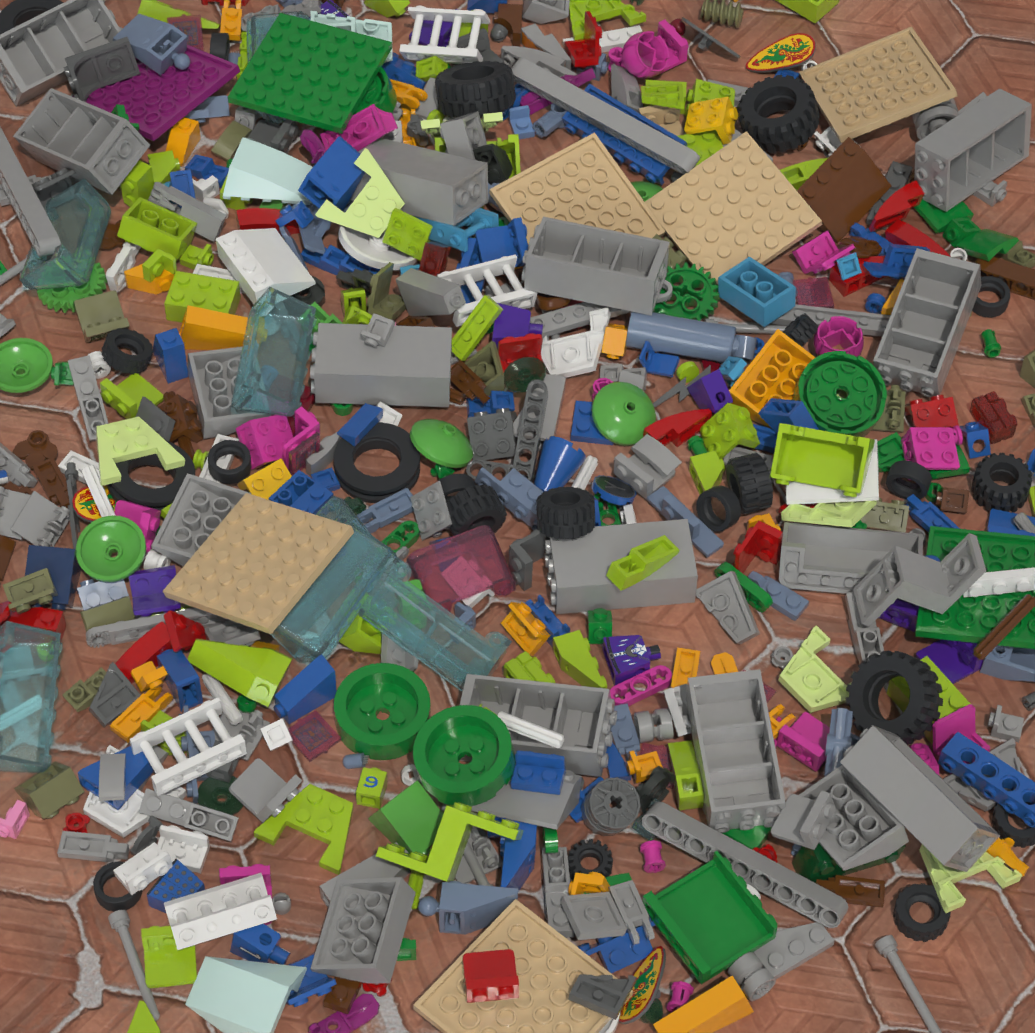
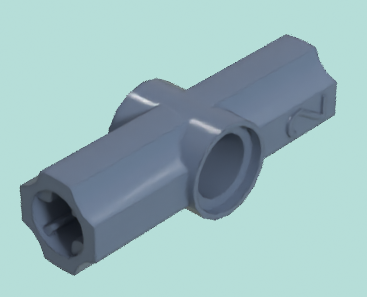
(549, 121)
(838, 738)

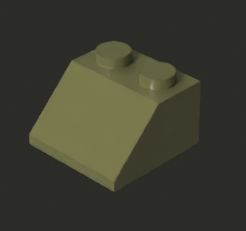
(50, 790)

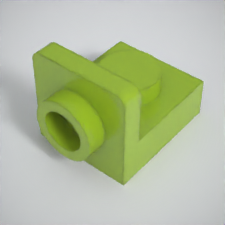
(430, 68)
(195, 255)
(157, 263)

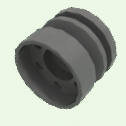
(607, 820)

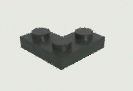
(355, 279)

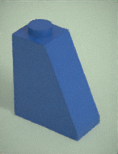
(170, 355)
(786, 412)
(181, 678)
(306, 691)
(136, 772)

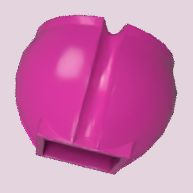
(653, 54)
(839, 331)

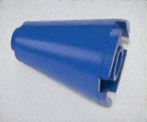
(557, 463)

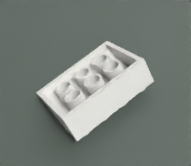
(262, 261)
(806, 493)

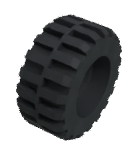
(474, 88)
(774, 96)
(923, 695)

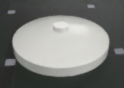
(372, 250)

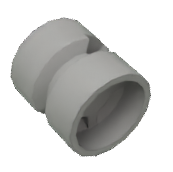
(645, 722)
(749, 973)

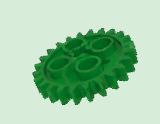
(686, 296)

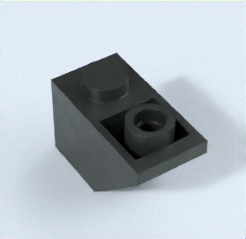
(497, 162)

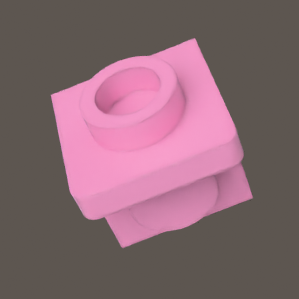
(15, 820)

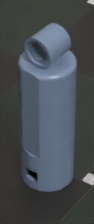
(688, 337)

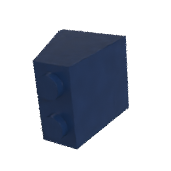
(63, 570)

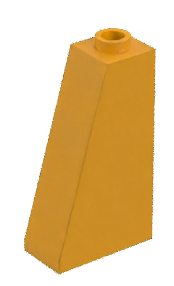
(211, 329)
(709, 1011)

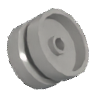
(934, 117)

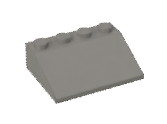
(213, 384)
(194, 516)
(535, 807)
(860, 826)
(364, 929)

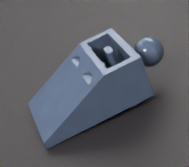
(156, 43)
(1012, 664)
(467, 906)

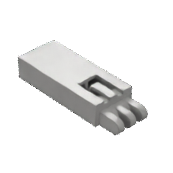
(208, 219)

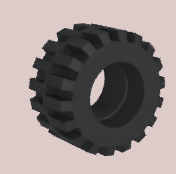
(1004, 469)
(750, 482)
(475, 508)
(565, 512)

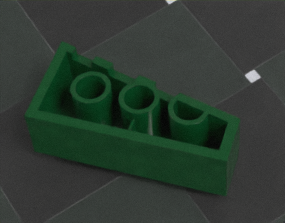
(820, 865)

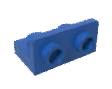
(538, 772)

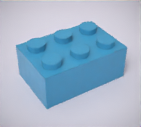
(756, 291)

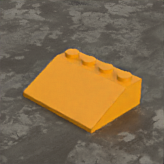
(770, 375)

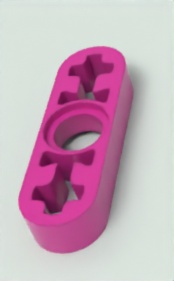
(646, 678)

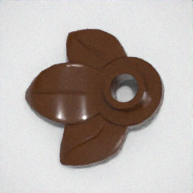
(110, 237)
(863, 247)
(33, 451)

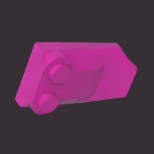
(363, 128)

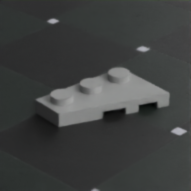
(728, 604)
(793, 948)

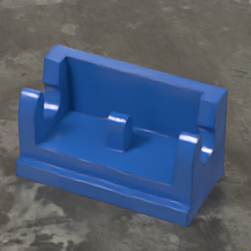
(552, 623)

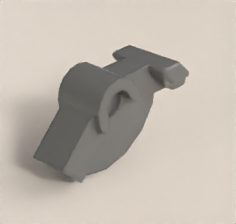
(414, 130)
(147, 836)

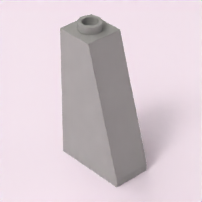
(429, 294)
(556, 390)
(370, 868)

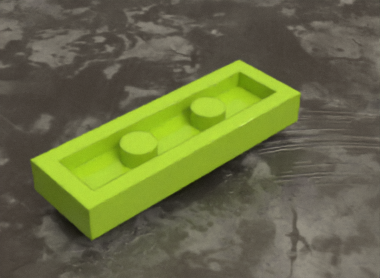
(475, 327)

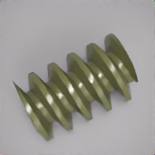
(722, 11)

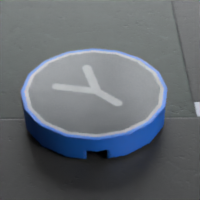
(613, 490)

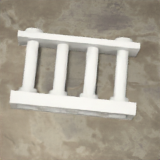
(450, 53)
(488, 270)
(198, 765)
(219, 911)

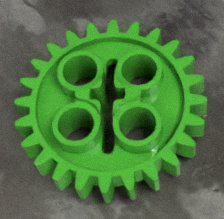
(65, 297)

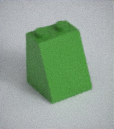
(409, 819)

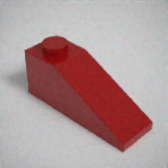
(856, 282)
(40, 618)

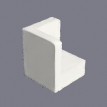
(206, 188)

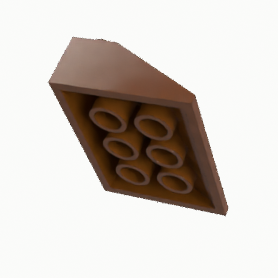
(844, 189)

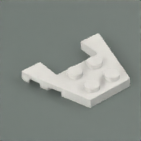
(577, 352)
(128, 816)

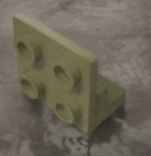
(379, 300)
(100, 315)

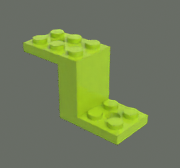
(450, 842)

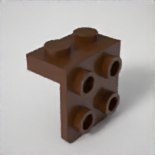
(185, 418)

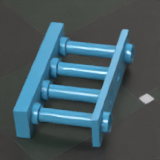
(457, 237)

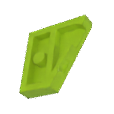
(663, 95)

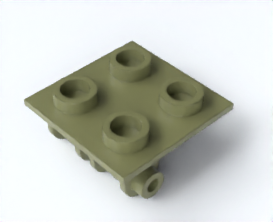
(894, 409)

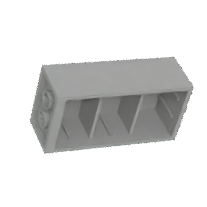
(37, 49)
(82, 139)
(973, 149)
(430, 181)
(596, 265)
(927, 322)
(405, 372)
(580, 568)
(576, 712)
(735, 750)
(919, 798)

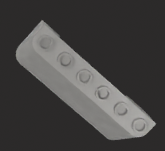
(836, 556)

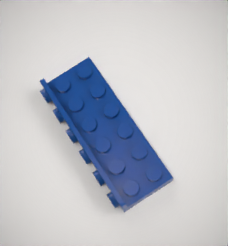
(620, 151)

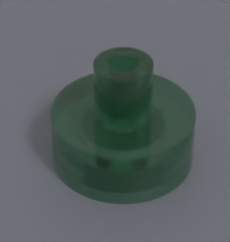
(355, 504)
(654, 1013)

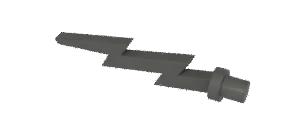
(681, 388)
(71, 475)

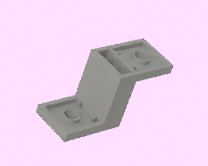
(919, 579)

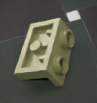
(887, 516)

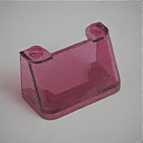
(462, 567)

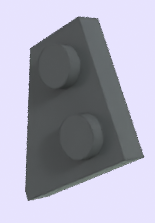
(156, 418)
(113, 696)
(602, 993)

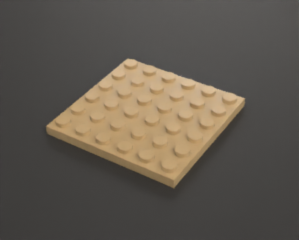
(878, 84)
(577, 187)
(733, 209)
(258, 562)
(546, 974)

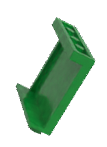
(711, 918)

